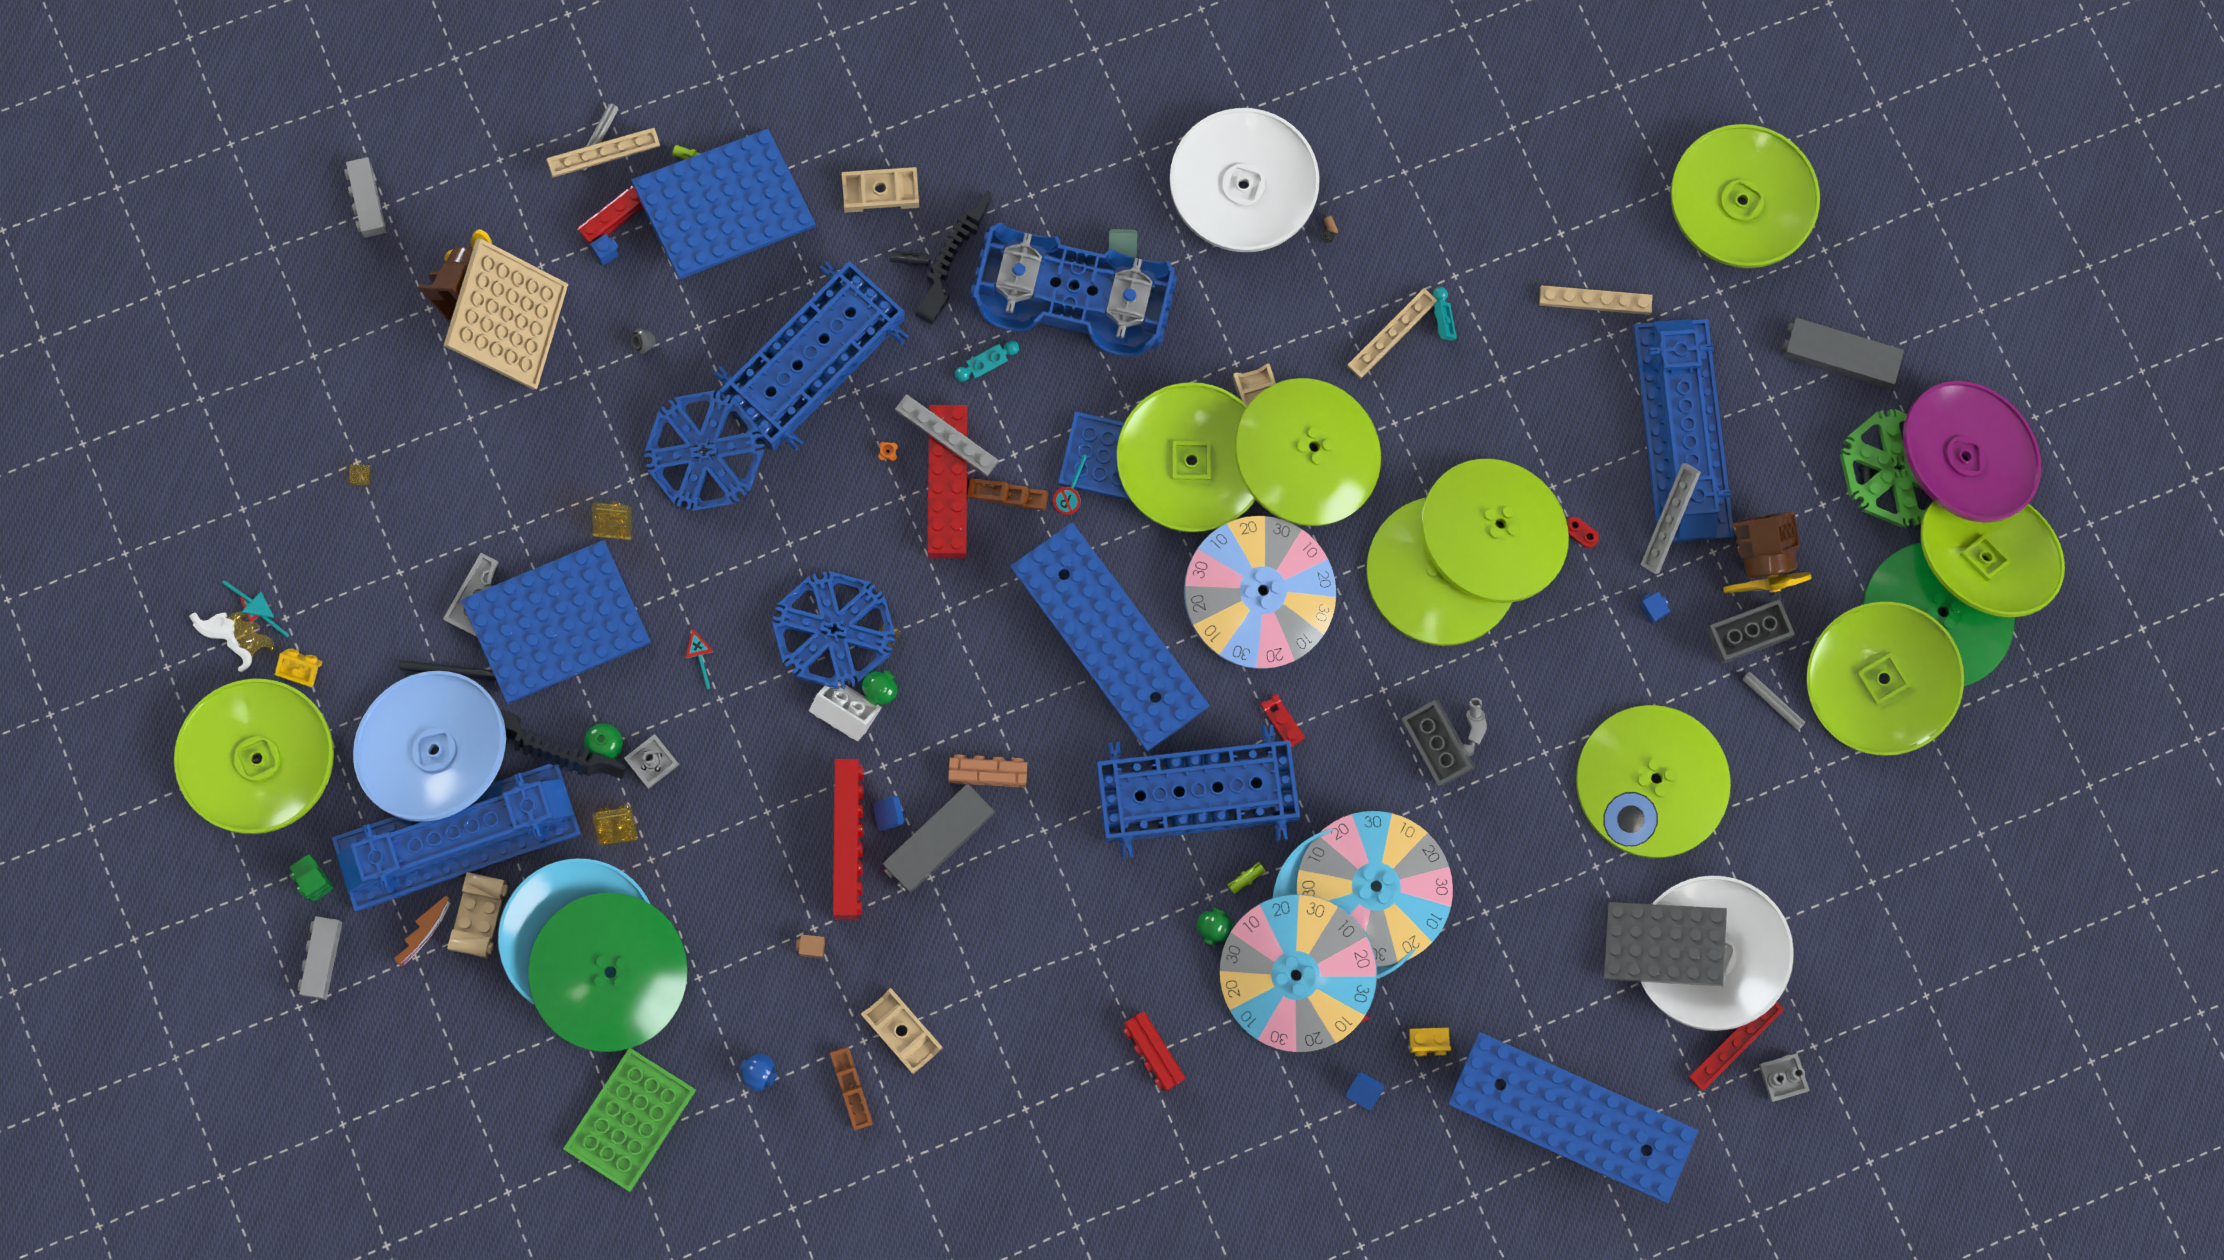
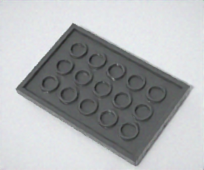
(1665, 944)

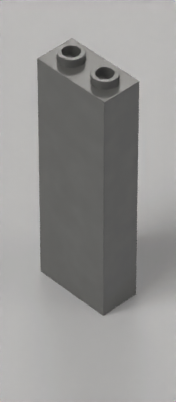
(1842, 353)
(938, 839)

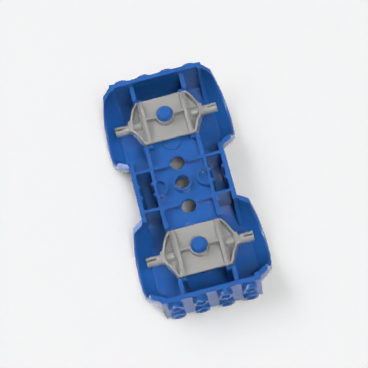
(1017, 292)

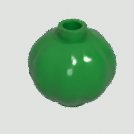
(879, 687)
(1214, 926)

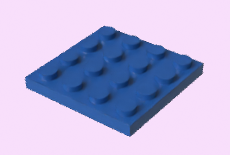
(1098, 441)

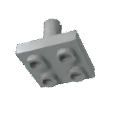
(1784, 1077)

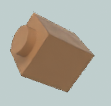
(811, 946)

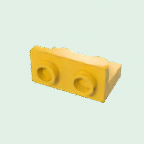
(298, 667)
(1429, 1041)

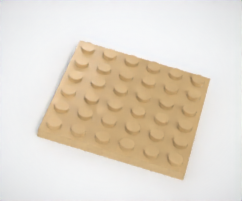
(506, 314)

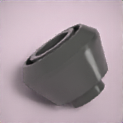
(642, 340)

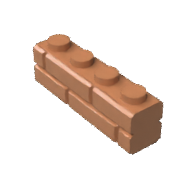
(988, 772)

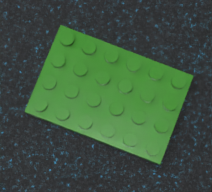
(629, 1119)

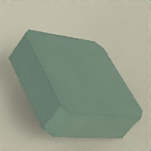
(1123, 241)

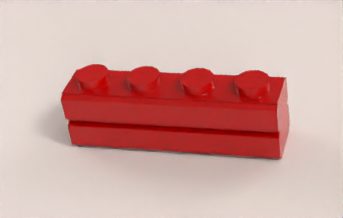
(611, 216)
(1154, 1052)

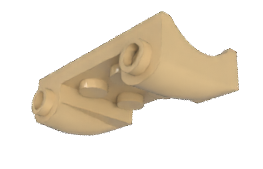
(478, 915)

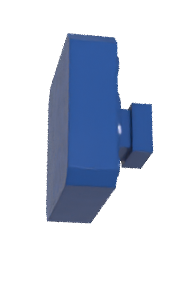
(888, 813)
(1365, 1091)

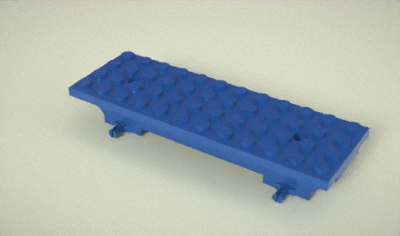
(1684, 423)
(1109, 637)
(502, 824)
(1573, 1117)

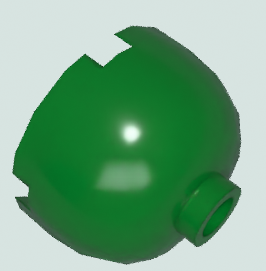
(604, 740)

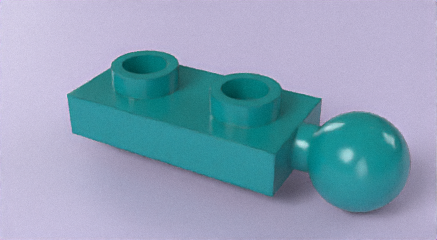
(1444, 315)

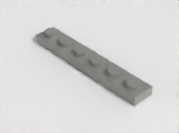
(946, 435)
(1670, 518)

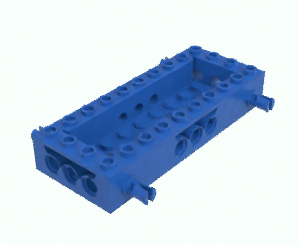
(823, 364)
(1200, 807)

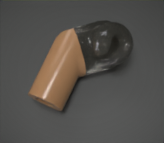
(1331, 231)

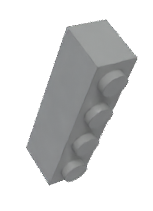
(365, 196)
(320, 958)

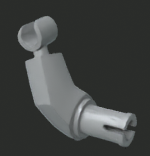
(1477, 723)

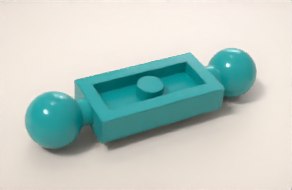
(986, 361)

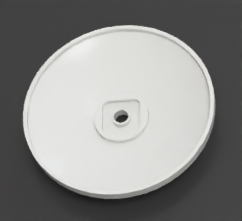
(1252, 149)
(1755, 957)

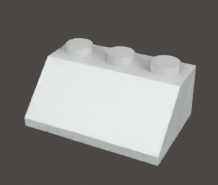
(845, 710)

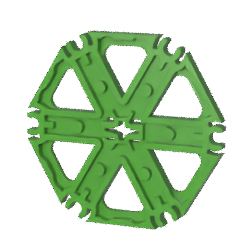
(1884, 462)

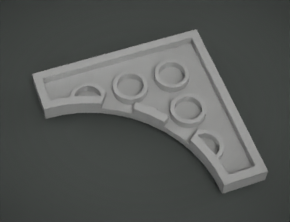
(477, 580)

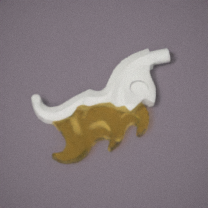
(238, 633)

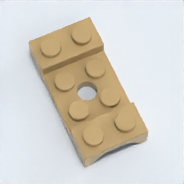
(900, 189)
(1253, 383)
(912, 1049)

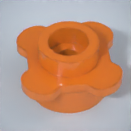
(887, 446)

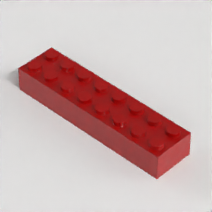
(947, 490)
(846, 839)

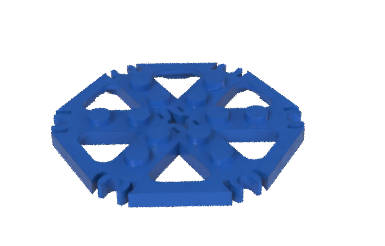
(694, 436)
(829, 617)

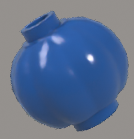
(758, 1072)

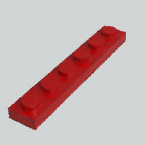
(1732, 1048)

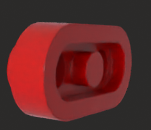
(1580, 533)

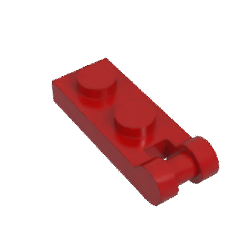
(1282, 721)

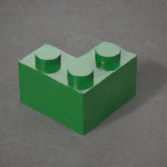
(310, 878)

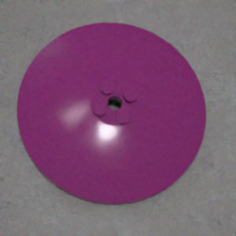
(1990, 433)

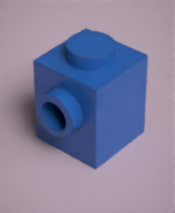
(605, 249)
(1654, 607)

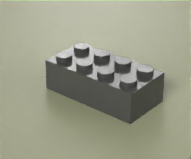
(1750, 632)
(1438, 743)

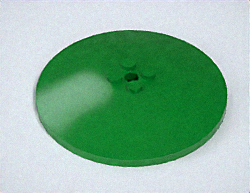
(1978, 635)
(570, 977)

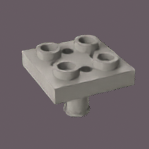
(651, 748)

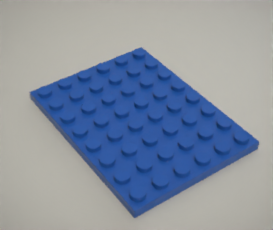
(723, 203)
(555, 621)

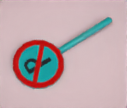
(1067, 499)

